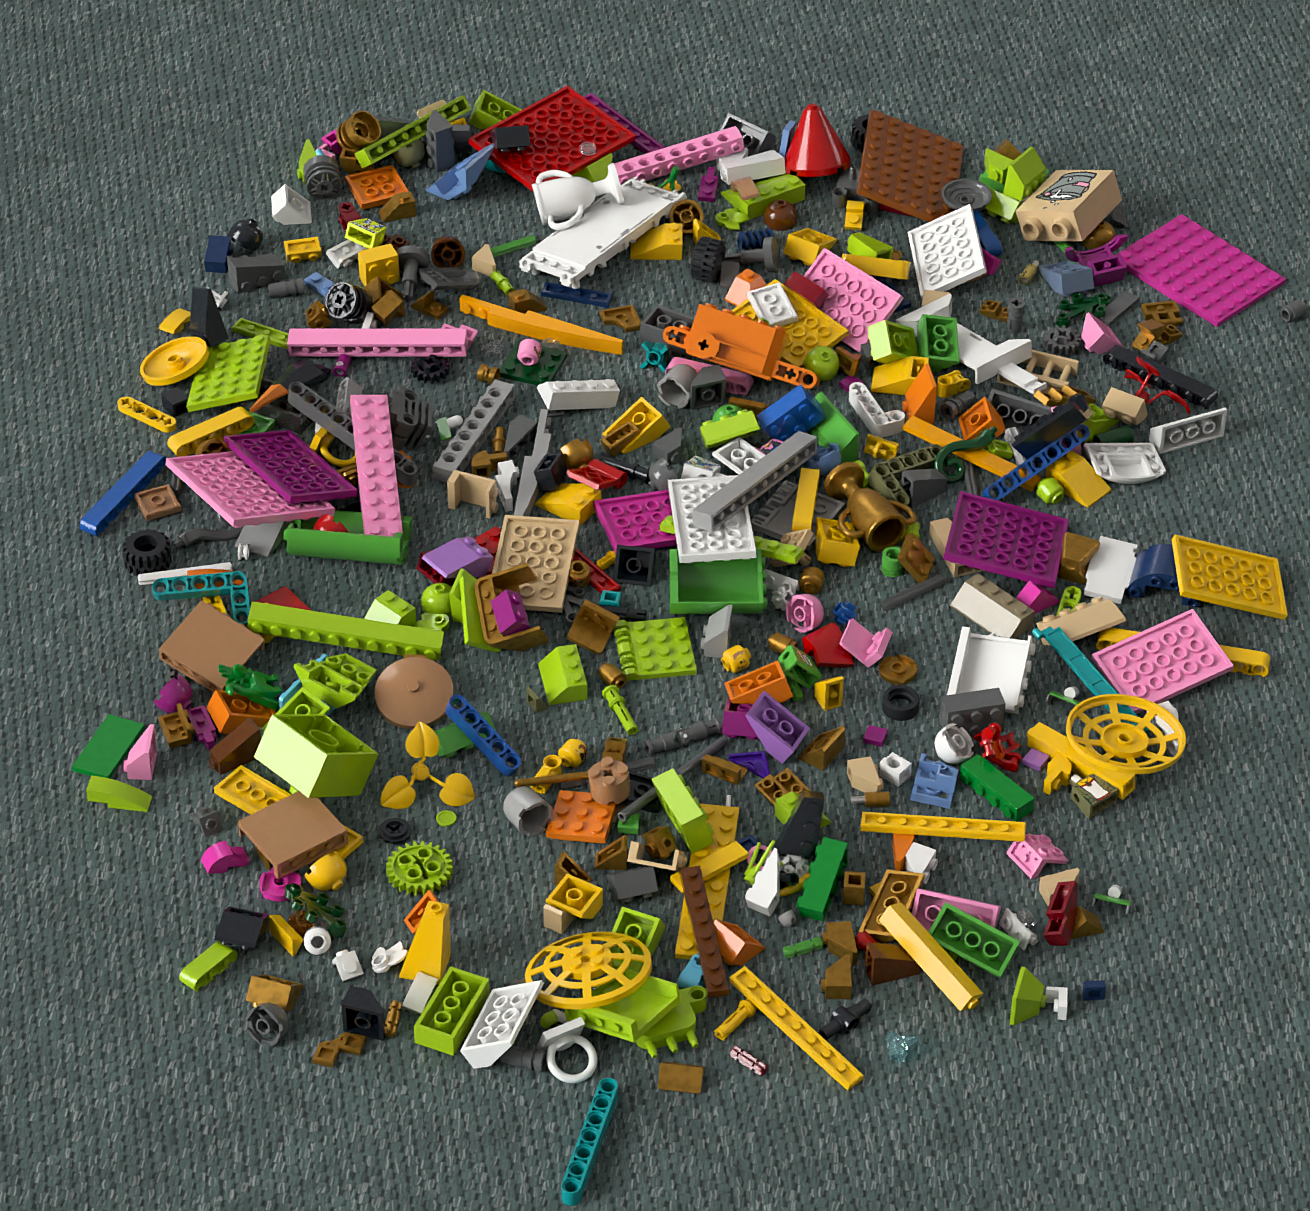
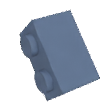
(1068, 277)

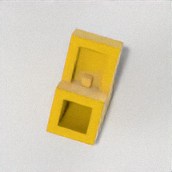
(854, 215)
(1057, 774)

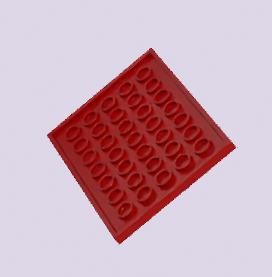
(556, 132)

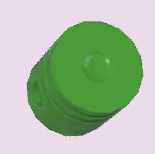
(890, 565)

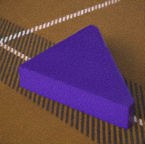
(754, 761)

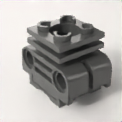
(409, 419)

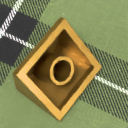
(824, 748)

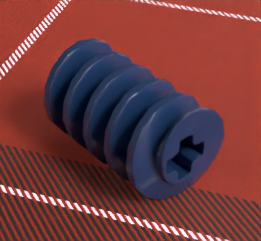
(753, 238)

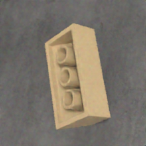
(1084, 619)

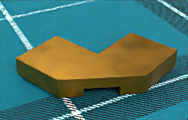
(347, 1042)

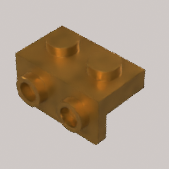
(176, 727)

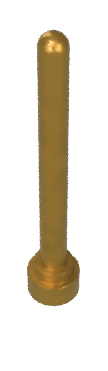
(551, 779)

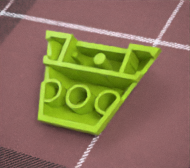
(336, 679)

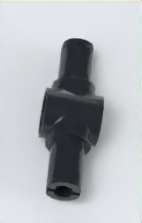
(845, 1019)

